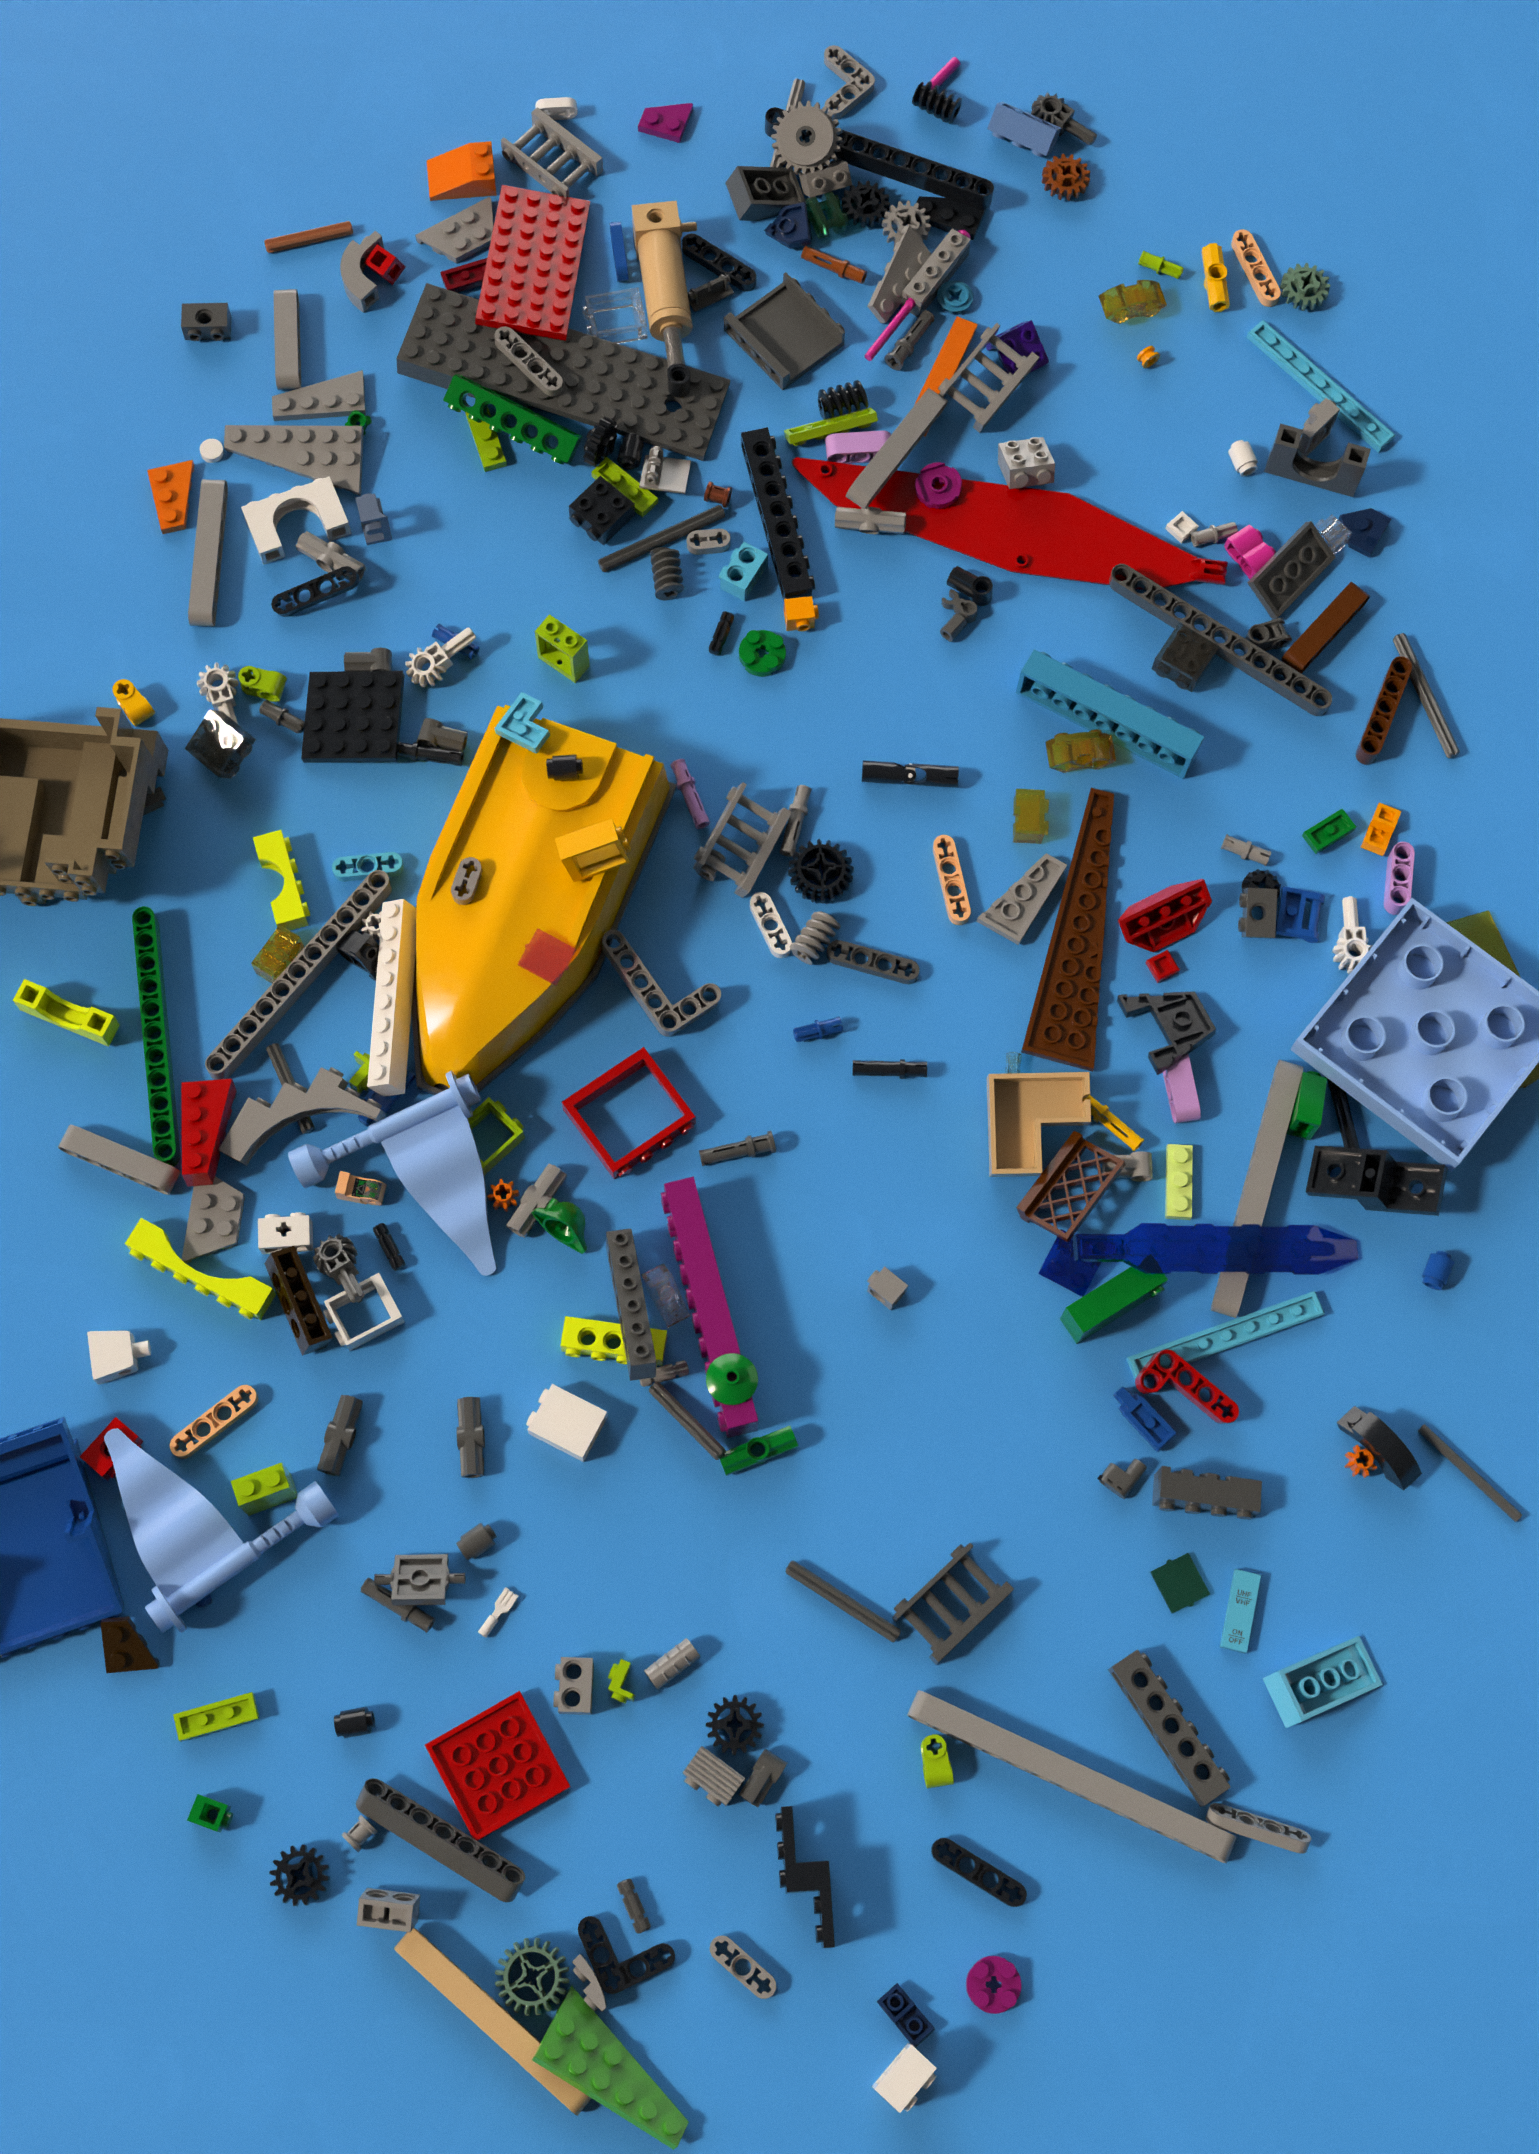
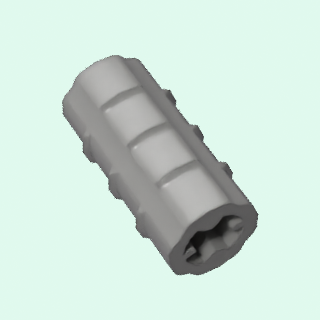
(672, 1663)

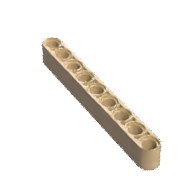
(485, 2014)

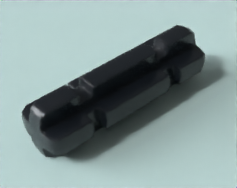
(721, 633)
(389, 1246)

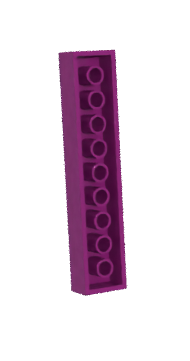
(705, 1293)

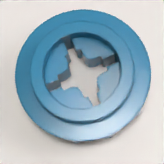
(955, 288)

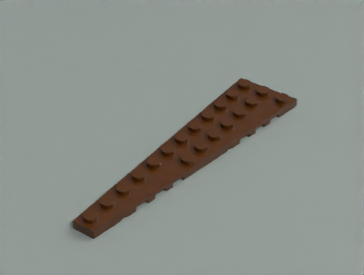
(1068, 992)

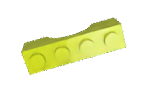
(274, 855)
(49, 1007)

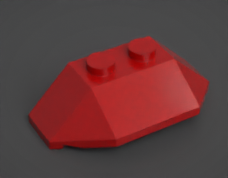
(1166, 915)

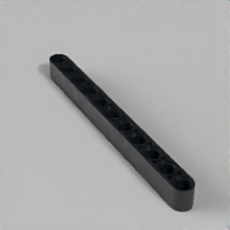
(932, 177)

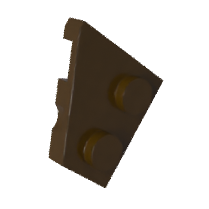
(125, 1647)

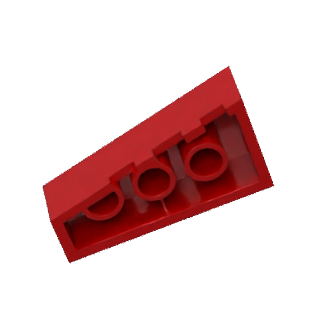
(204, 1122)

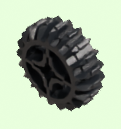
(811, 871)

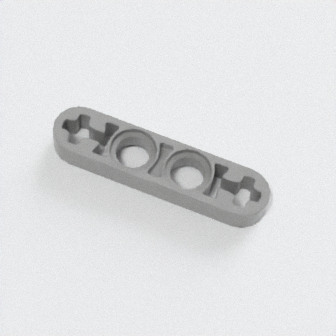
(532, 358)
(1258, 1828)

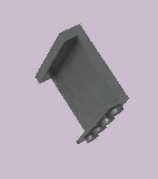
(786, 332)

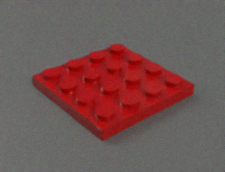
(497, 1766)

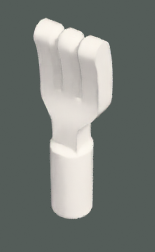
(502, 1606)

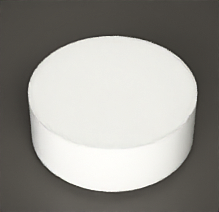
(211, 450)

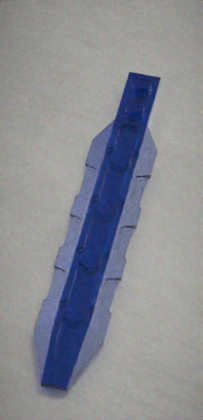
(1215, 1249)

